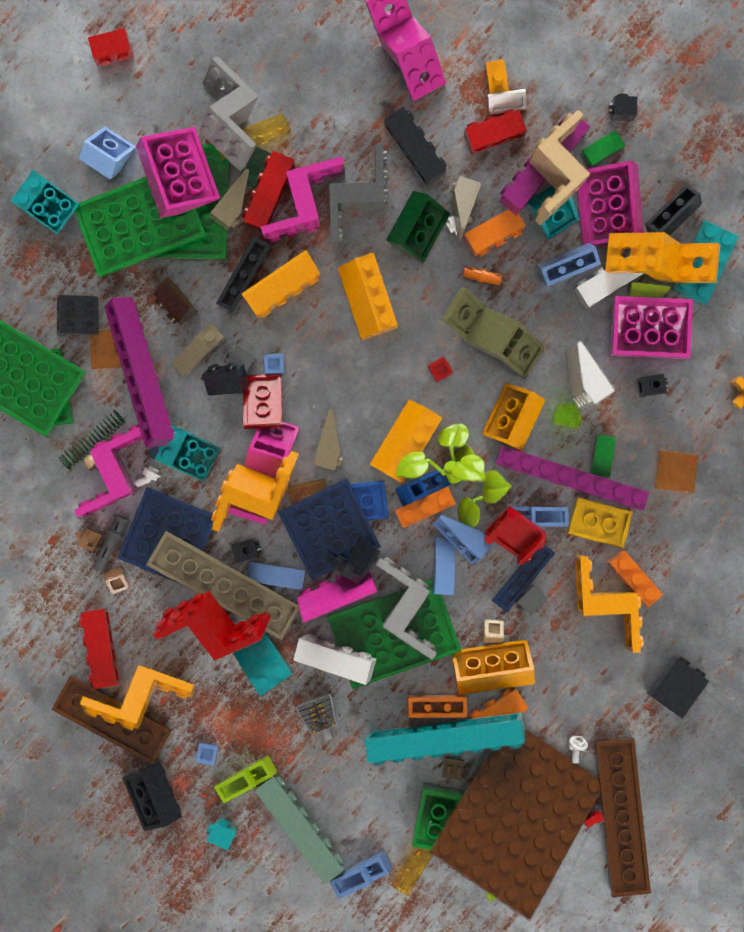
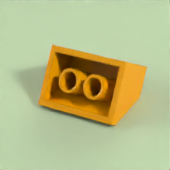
(513, 416)

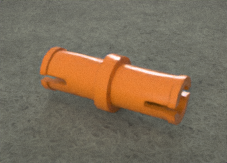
(482, 276)

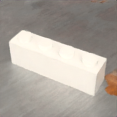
(602, 285)
(335, 659)

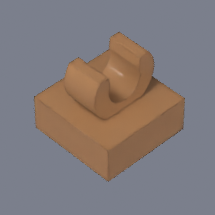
(88, 538)
(453, 768)

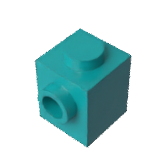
(221, 833)

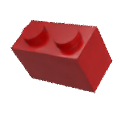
(110, 47)

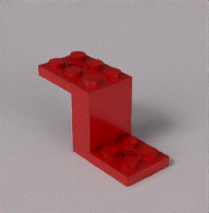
(212, 625)

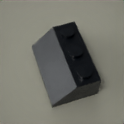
(152, 797)

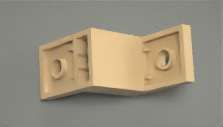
(558, 166)

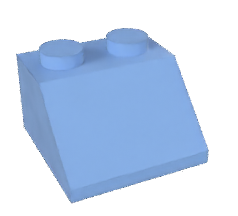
(106, 152)

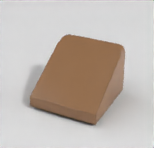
(116, 580)

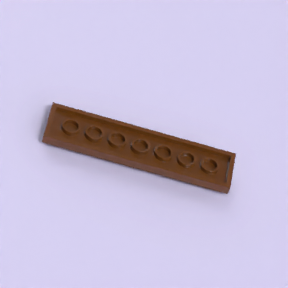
(622, 817)

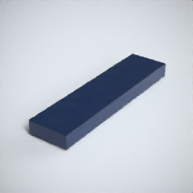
(522, 579)

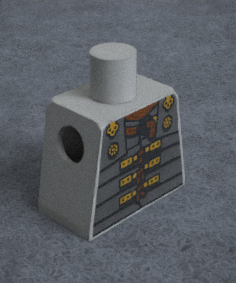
(319, 715)

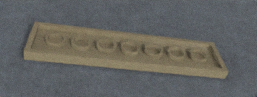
(228, 586)

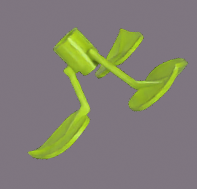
(468, 469)
(493, 490)

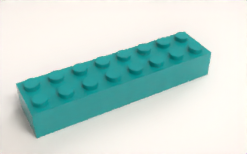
(445, 738)

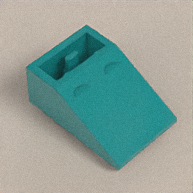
(44, 202)
(187, 454)

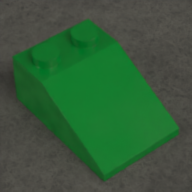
(433, 812)

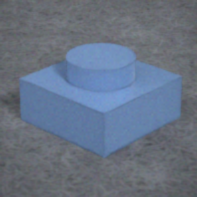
(274, 363)
(207, 753)

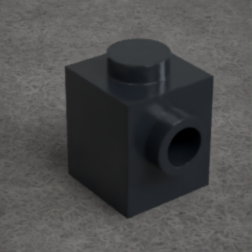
(623, 107)
(652, 385)
(246, 550)

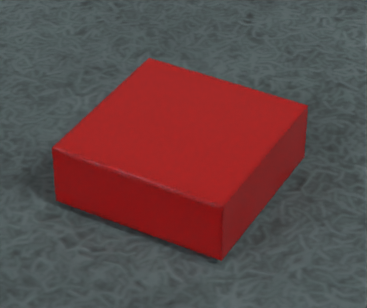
(440, 369)
(593, 818)

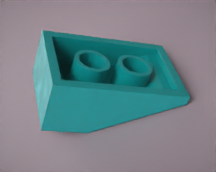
(263, 664)

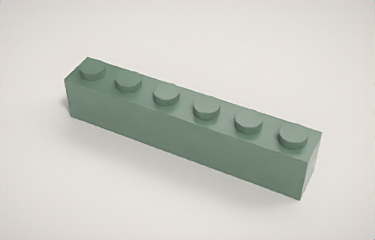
(300, 829)

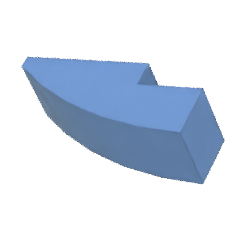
(545, 515)
(443, 566)
(276, 575)
(361, 875)

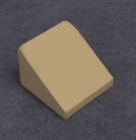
(493, 631)

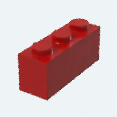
(495, 131)

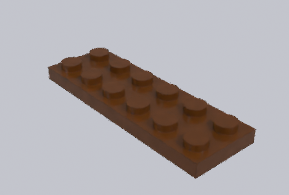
(141, 742)

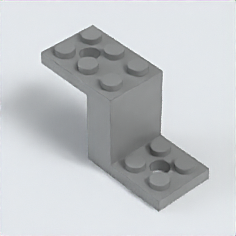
(228, 113)
(406, 607)

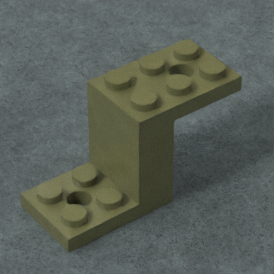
(493, 333)

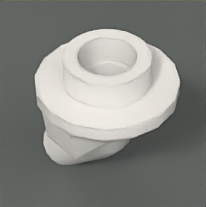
(451, 224)
(150, 474)
(577, 744)

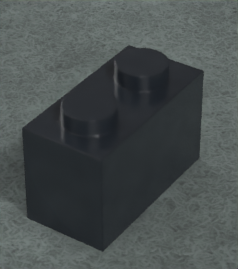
(225, 379)

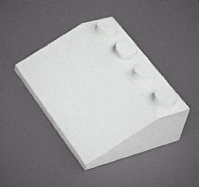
(586, 378)

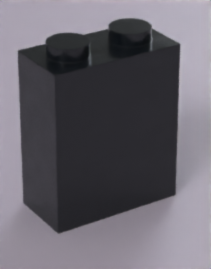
(678, 686)

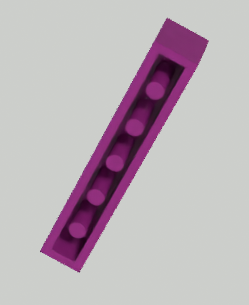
(530, 180)

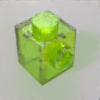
(567, 416)

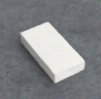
(507, 100)

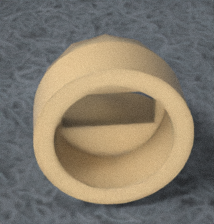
(89, 462)

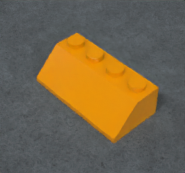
(282, 284)
(367, 296)
(406, 436)
(493, 667)

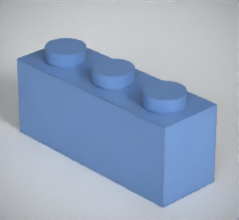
(568, 264)

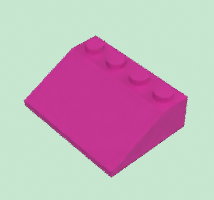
(177, 171)
(610, 202)
(651, 327)
(333, 595)

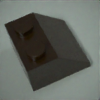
(174, 301)

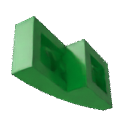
(603, 148)
(603, 455)

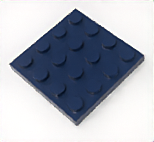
(160, 514)
(326, 525)

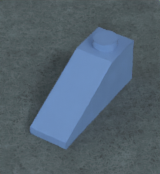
(464, 538)

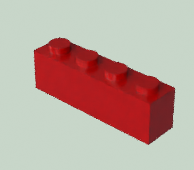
(269, 191)
(100, 648)

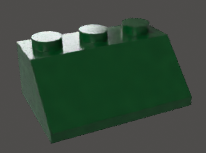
(418, 226)

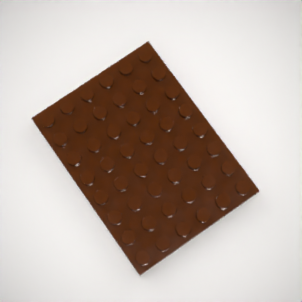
(517, 822)

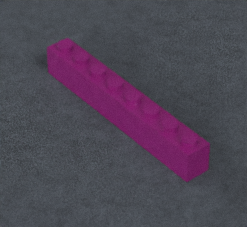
(139, 372)
(571, 478)

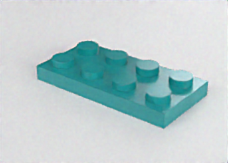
(708, 234)

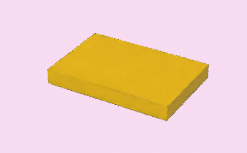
(599, 522)

